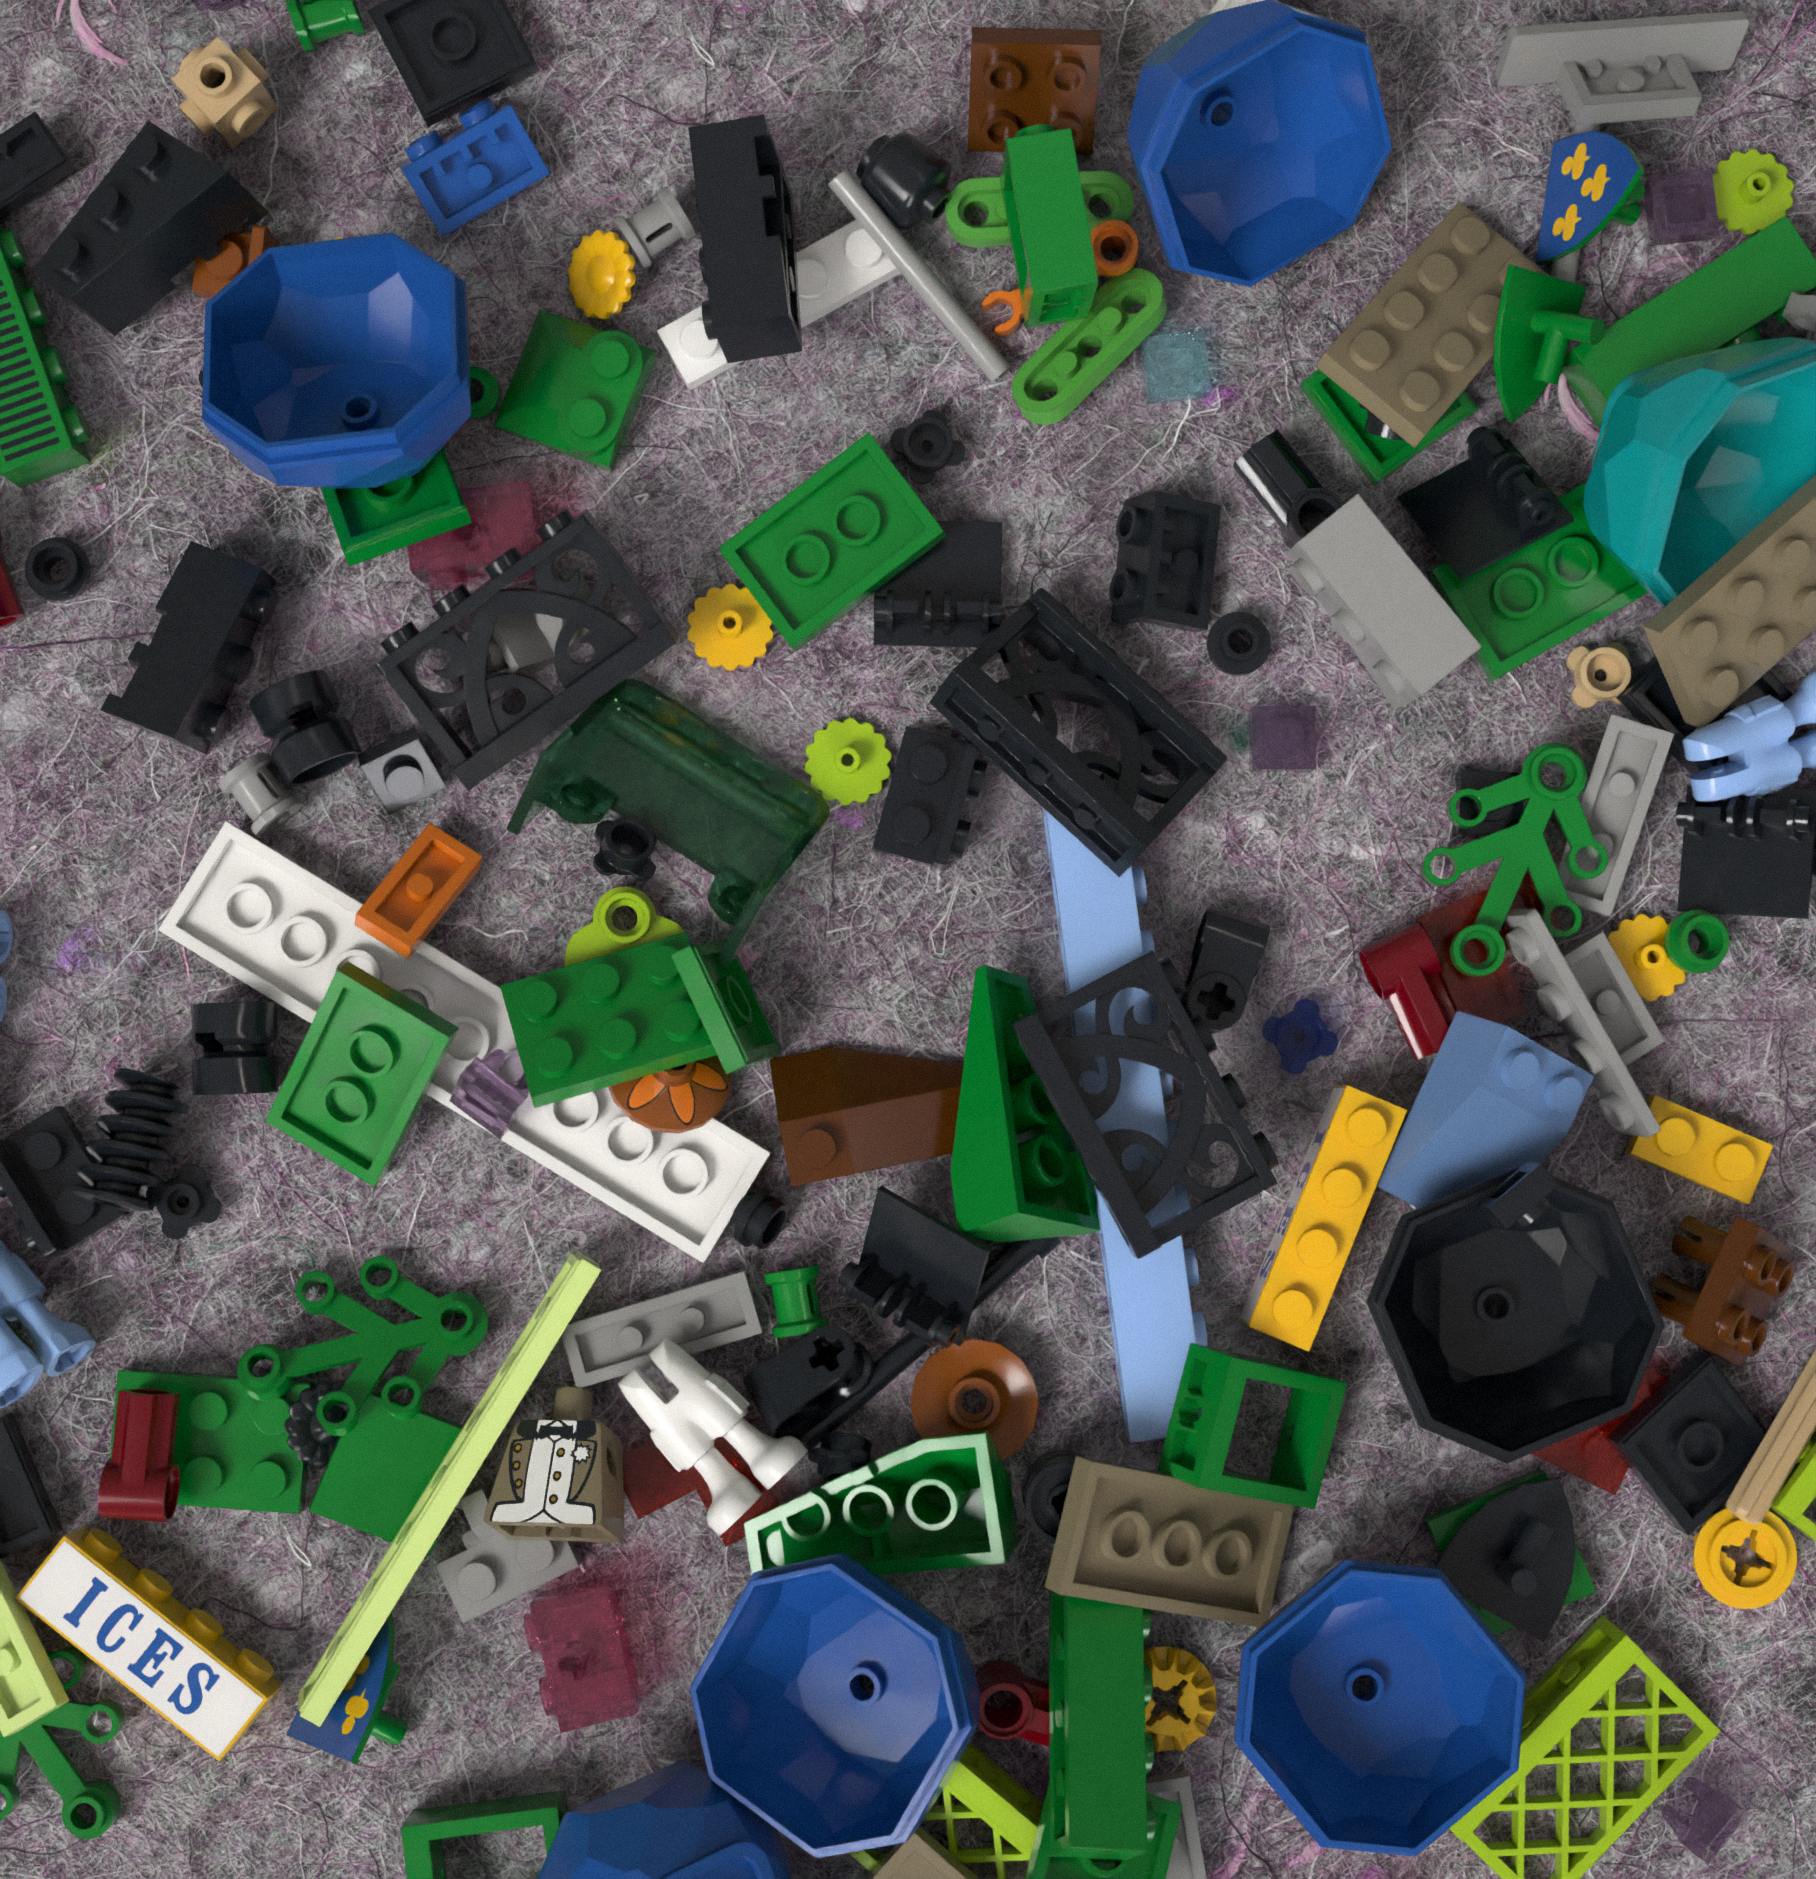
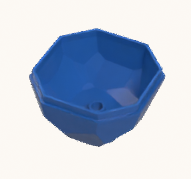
(1256, 138)
(338, 362)
(799, 1734)
(1411, 1752)
(666, 1829)

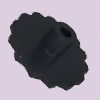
(305, 1431)

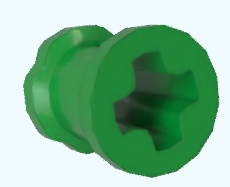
(324, 20)
(796, 1300)

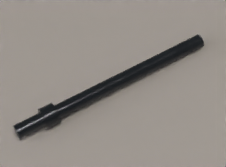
(912, 1347)

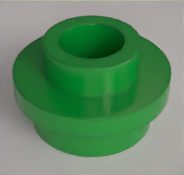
(1712, 941)

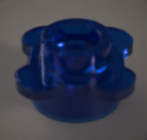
(1317, 1041)

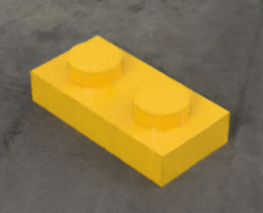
(1702, 1151)

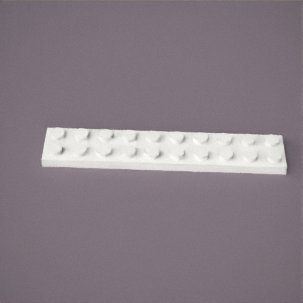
(293, 932)

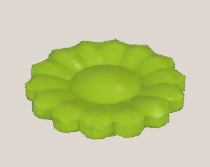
(1751, 191)
(848, 761)

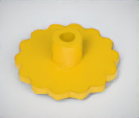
(601, 274)
(729, 628)
(1644, 957)

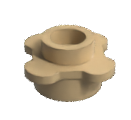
(1584, 663)

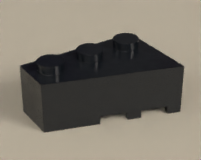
(143, 228)
(746, 240)
(197, 649)

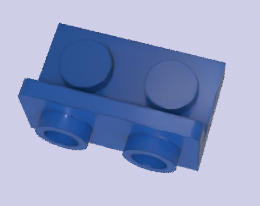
(472, 165)

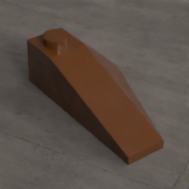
(862, 1111)

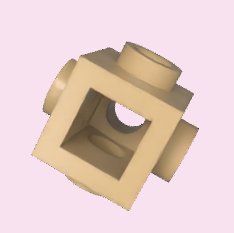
(224, 92)

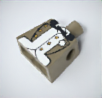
(560, 1477)

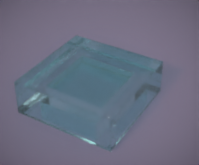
(1175, 367)

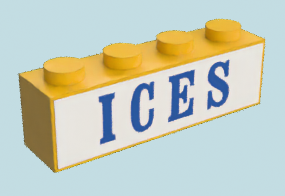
(1322, 1216)
(150, 1640)

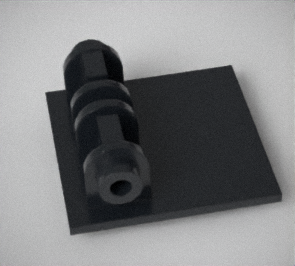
(1485, 505)
(946, 593)
(1748, 854)
(918, 1269)

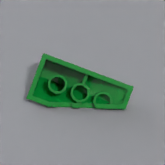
(1010, 1150)
(908, 1511)

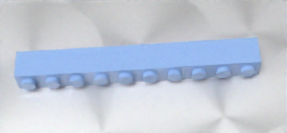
(1148, 1294)

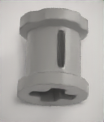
(654, 228)
(260, 794)

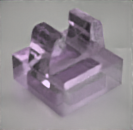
(490, 1096)
(1710, 1825)

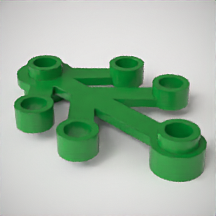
(1522, 850)
(373, 1345)
(56, 1763)

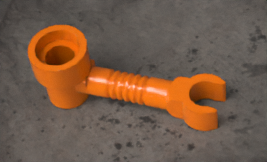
(1103, 237)

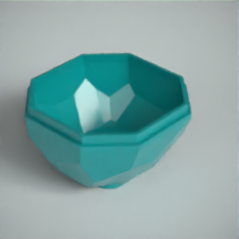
(1701, 457)

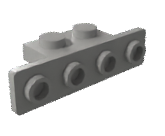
(1624, 65)
(1597, 1009)

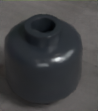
(905, 179)

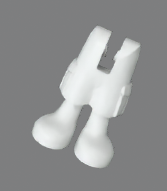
(693, 1420)

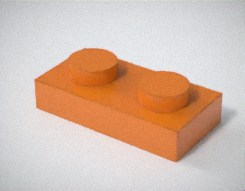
(418, 891)

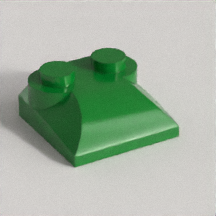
(576, 389)

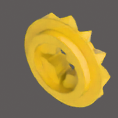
(1753, 1584)
(1196, 1698)

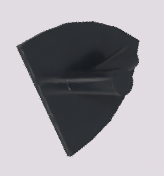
(1516, 1556)

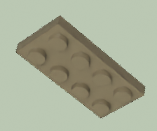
(1427, 326)
(1741, 612)
(1167, 1544)

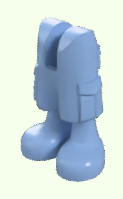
(1756, 746)
(56, 1342)

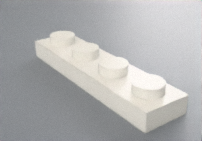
(828, 278)

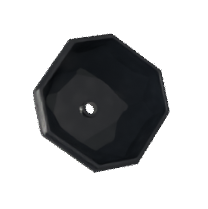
(1559, 1352)

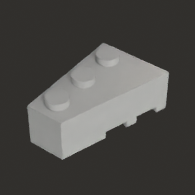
(1381, 603)

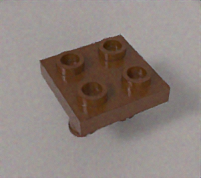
(1032, 80)
(1744, 1279)

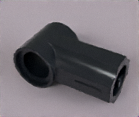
(1284, 485)

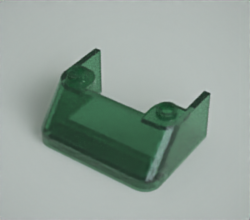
(693, 791)

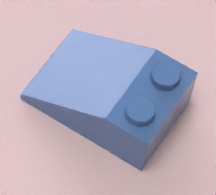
(1482, 1111)

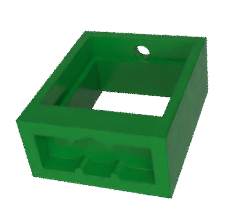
(1048, 226)
(1199, 1447)
(427, 1827)

